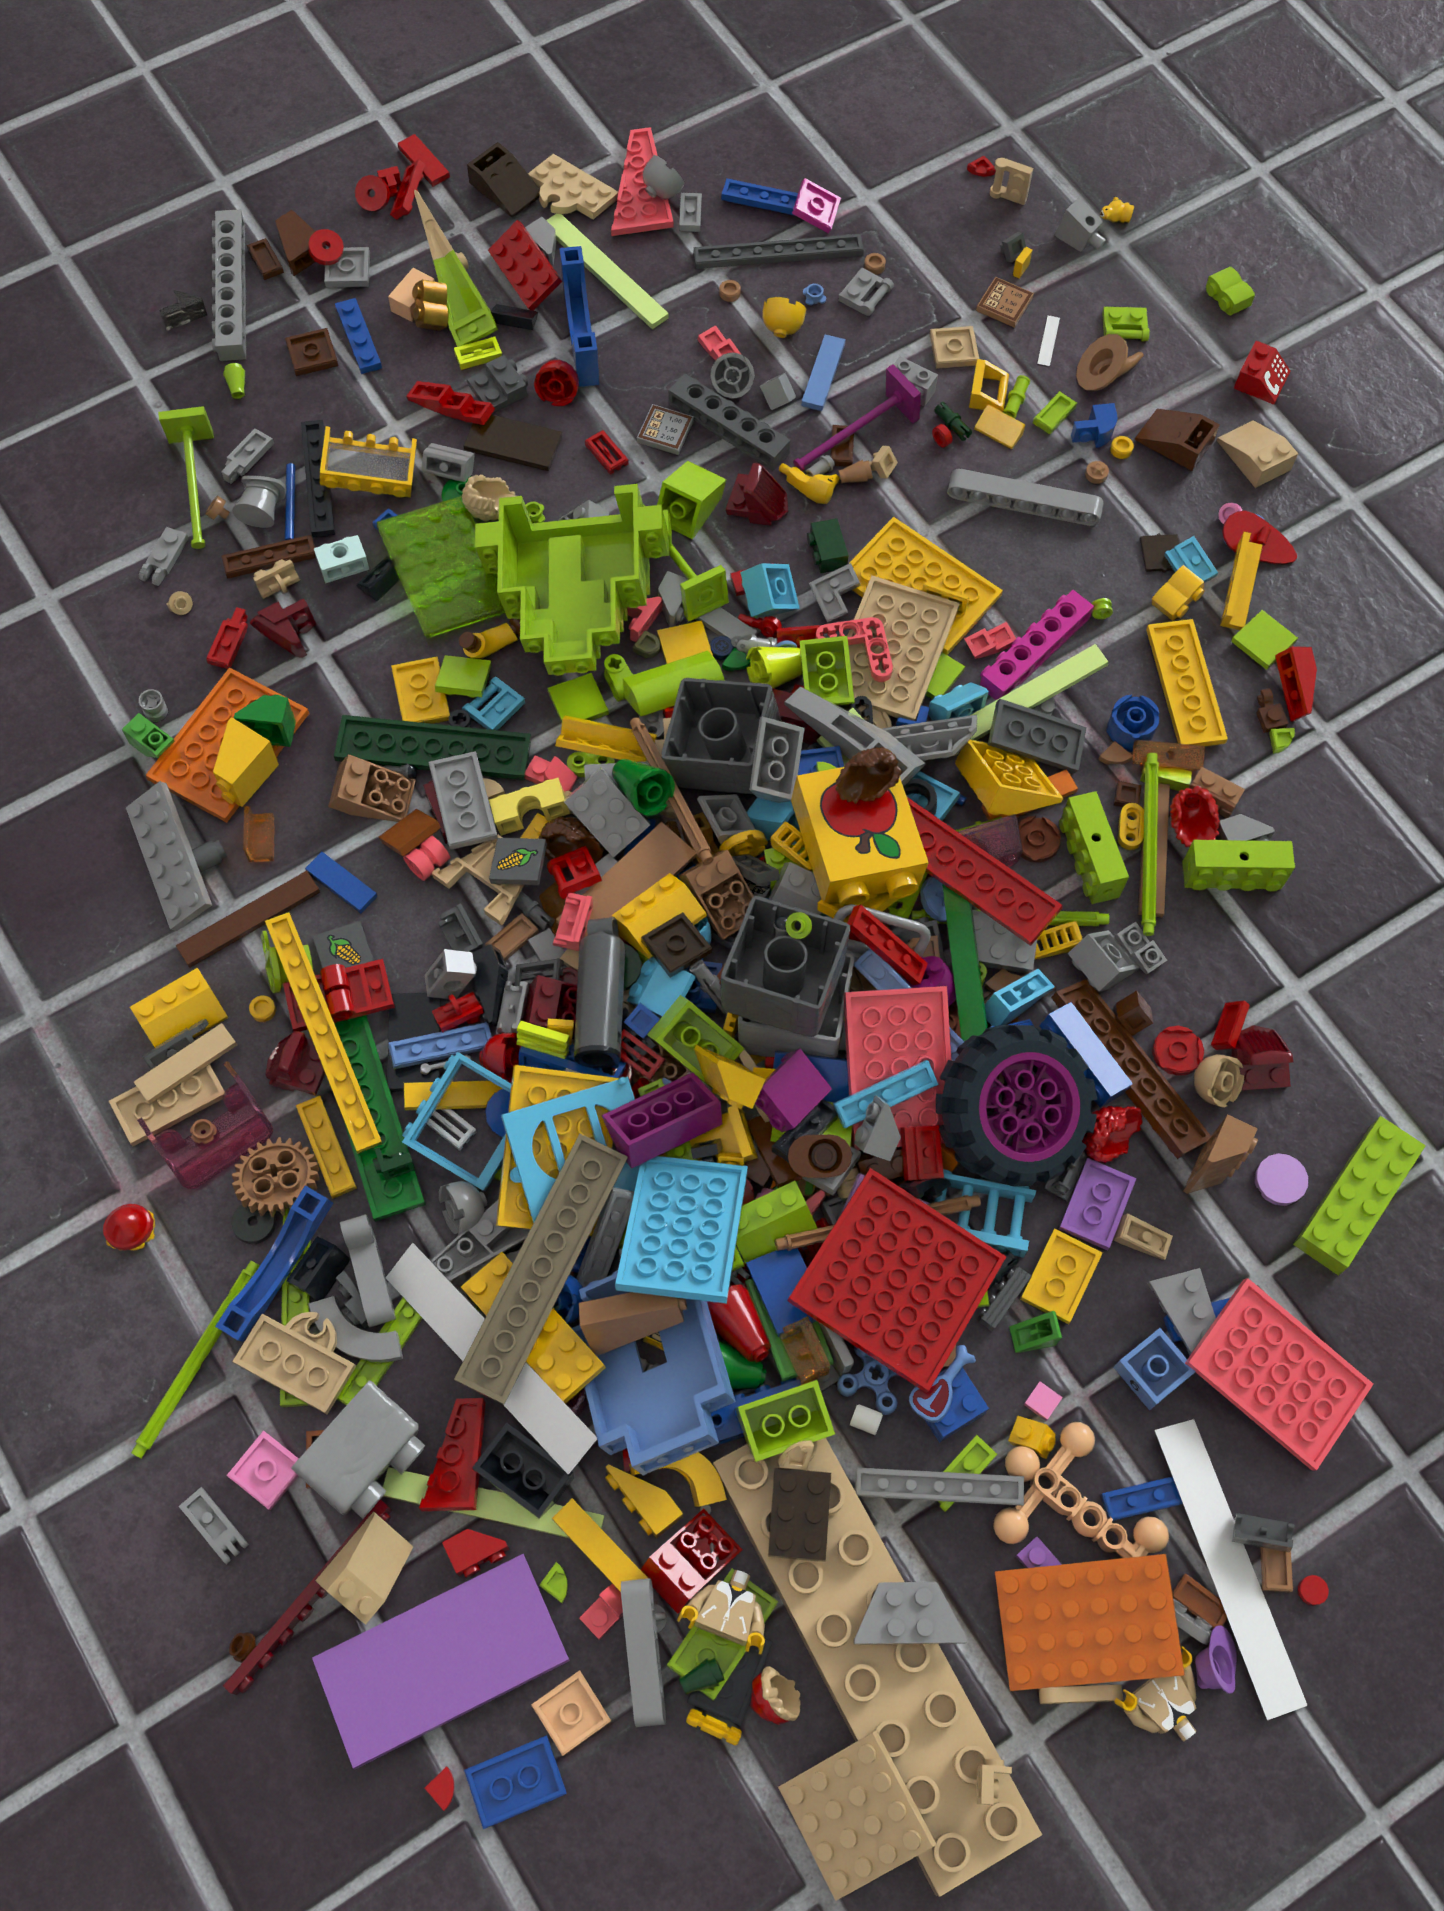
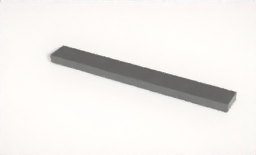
(778, 251)

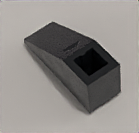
(490, 981)

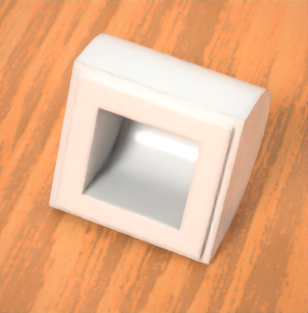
(866, 1419)

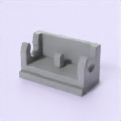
(512, 1007)

